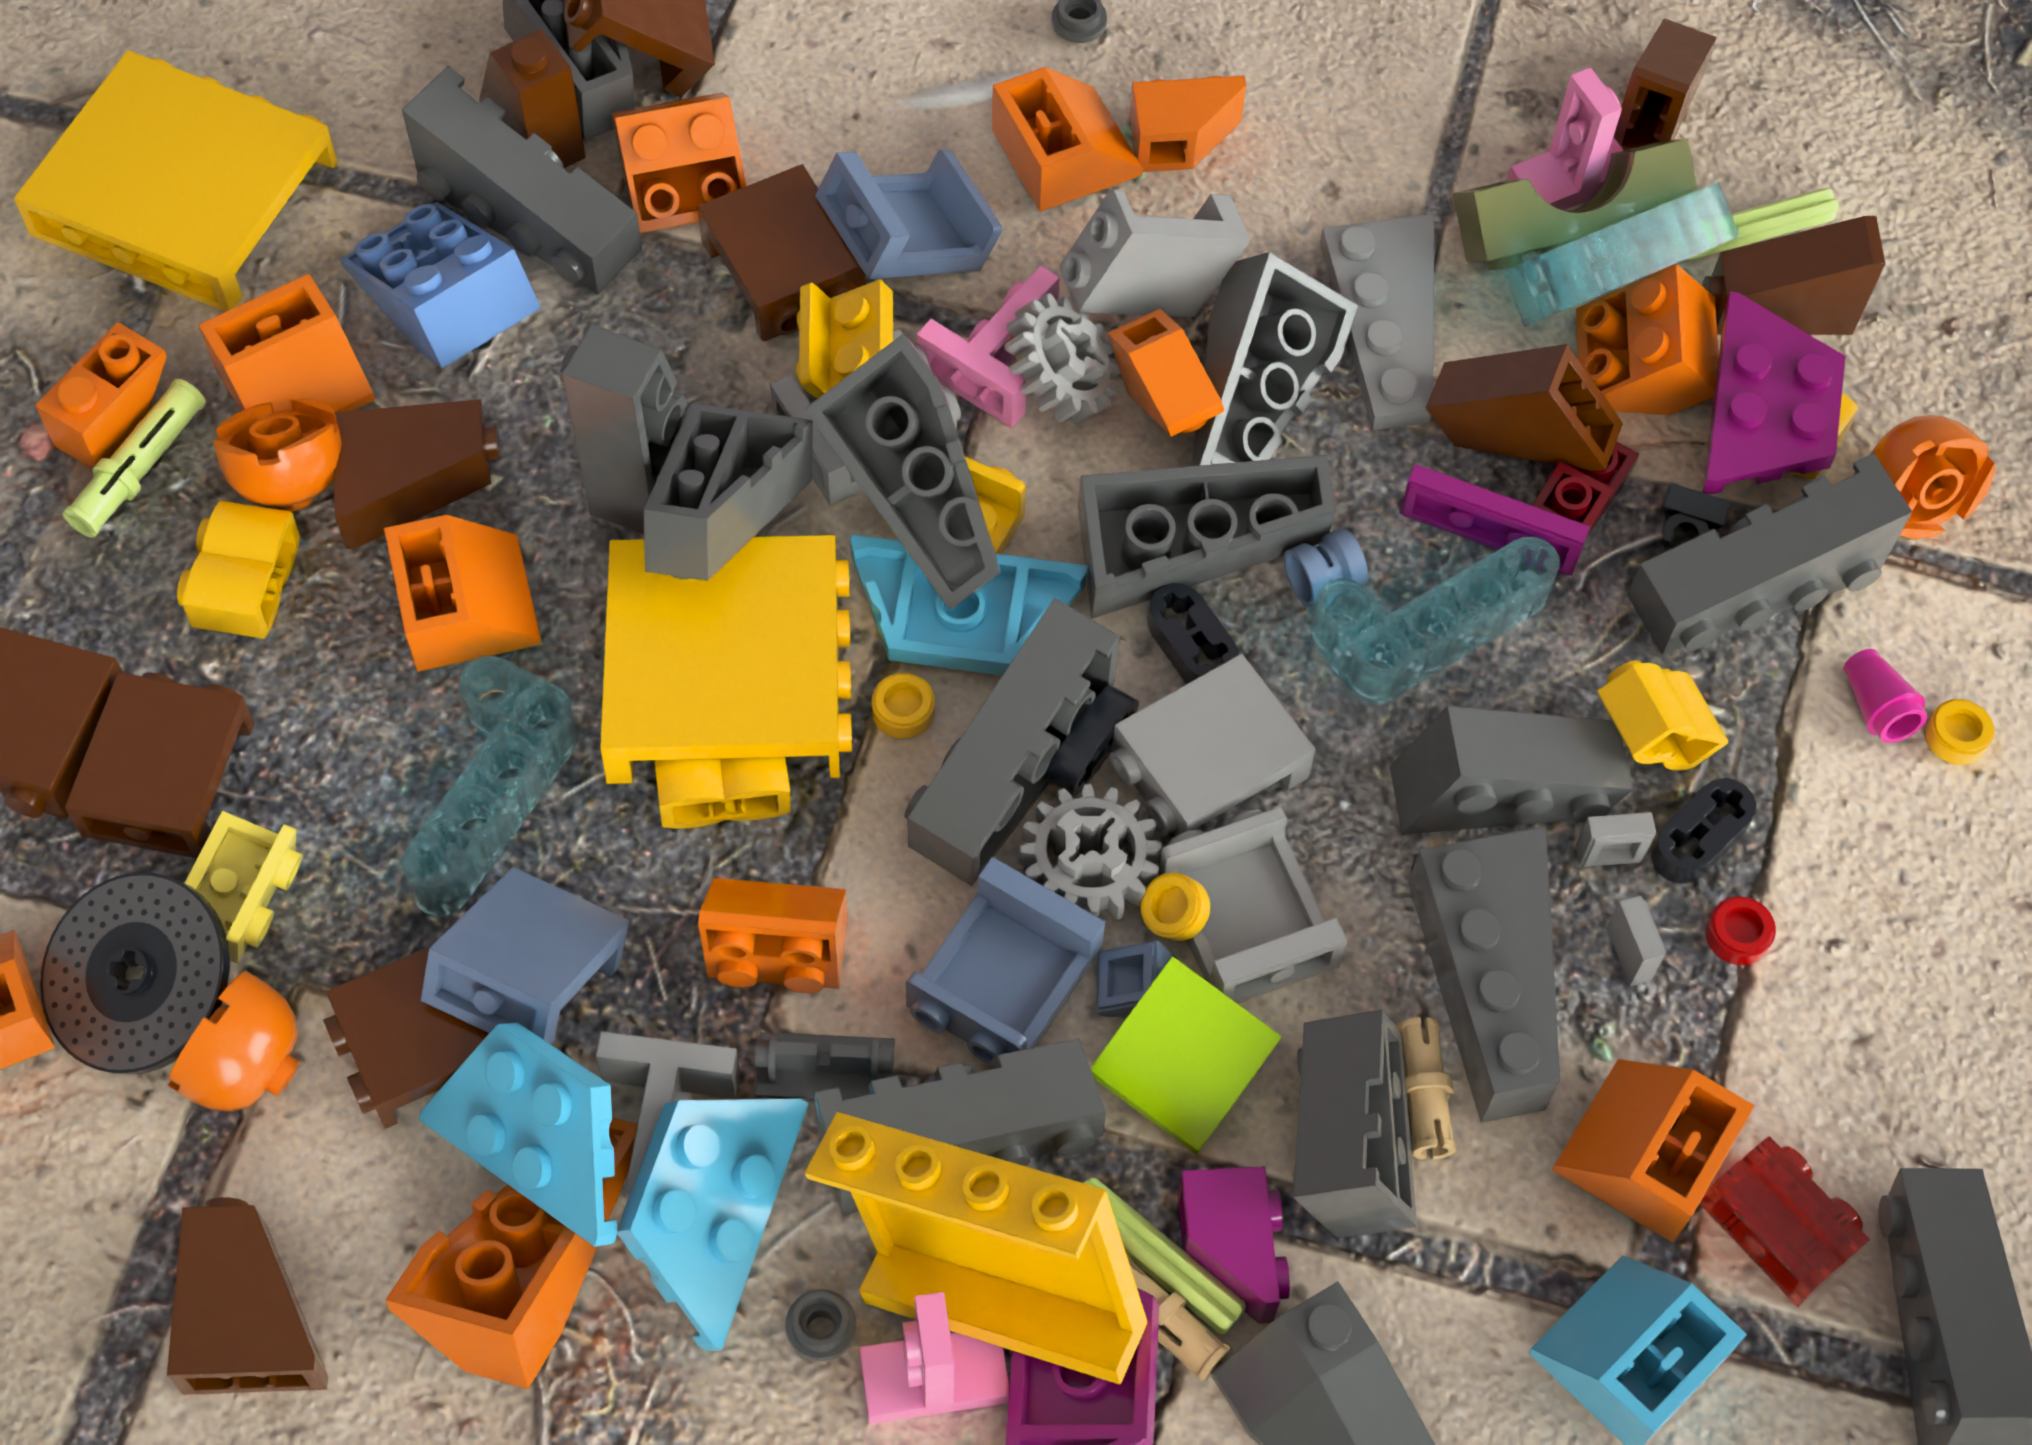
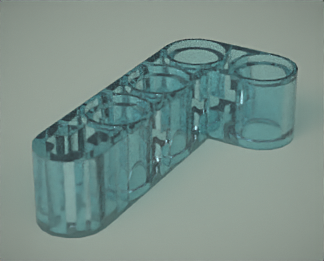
(1621, 253)
(1441, 610)
(447, 878)

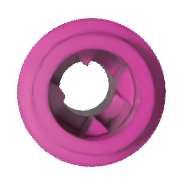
(1884, 697)

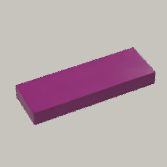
(1488, 515)

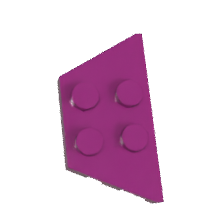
(1771, 399)
(1074, 1408)

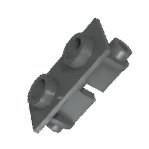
(809, 1063)

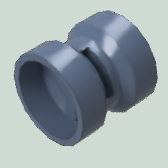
(1333, 558)

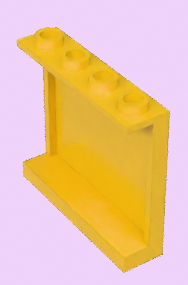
(171, 177)
(727, 660)
(1010, 1246)

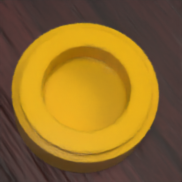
(903, 705)
(1959, 731)
(1175, 907)

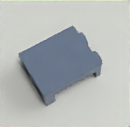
(909, 220)
(521, 955)
(1006, 965)

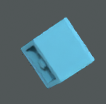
(1637, 1348)

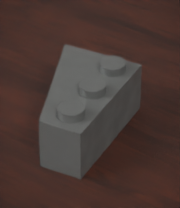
(599, 71)
(722, 487)
(1508, 771)
(1354, 1126)

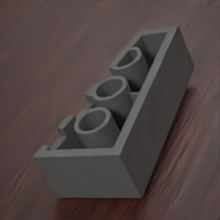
(1772, 560)

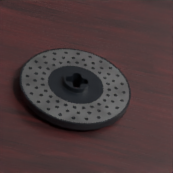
(126, 924)

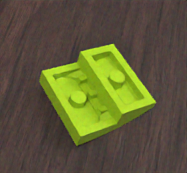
(1184, 1055)

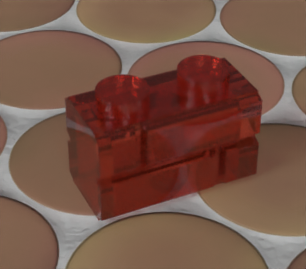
(1785, 1219)

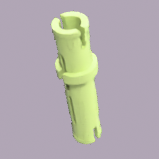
(93, 508)

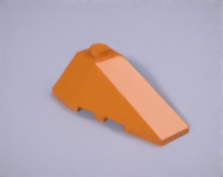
(503, 1279)

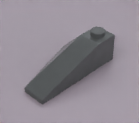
(1265, 354)
(906, 455)
(1319, 1381)

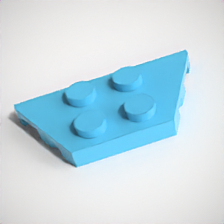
(978, 633)
(533, 1125)
(707, 1202)

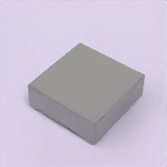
(1615, 839)
(1636, 940)

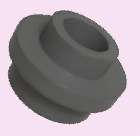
(1079, 20)
(815, 1305)

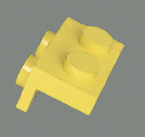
(240, 874)

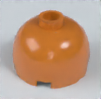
(280, 455)
(1936, 469)
(239, 1049)

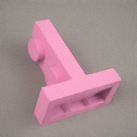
(1580, 145)
(980, 366)
(931, 1369)

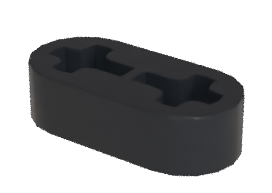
(1201, 626)
(1090, 740)
(1713, 840)

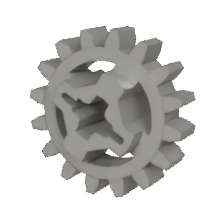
(1062, 359)
(1087, 828)

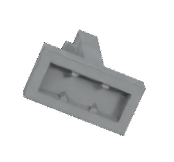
(669, 1074)

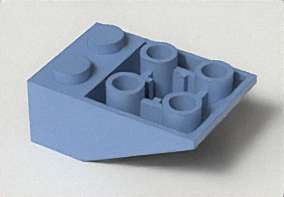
(442, 282)

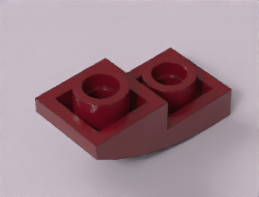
(1586, 493)

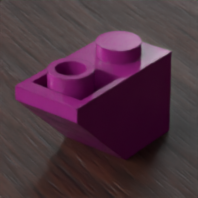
(1229, 1230)

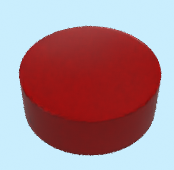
(1740, 930)

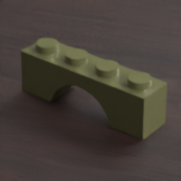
(1512, 218)

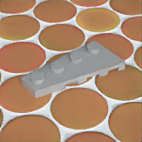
(1391, 278)

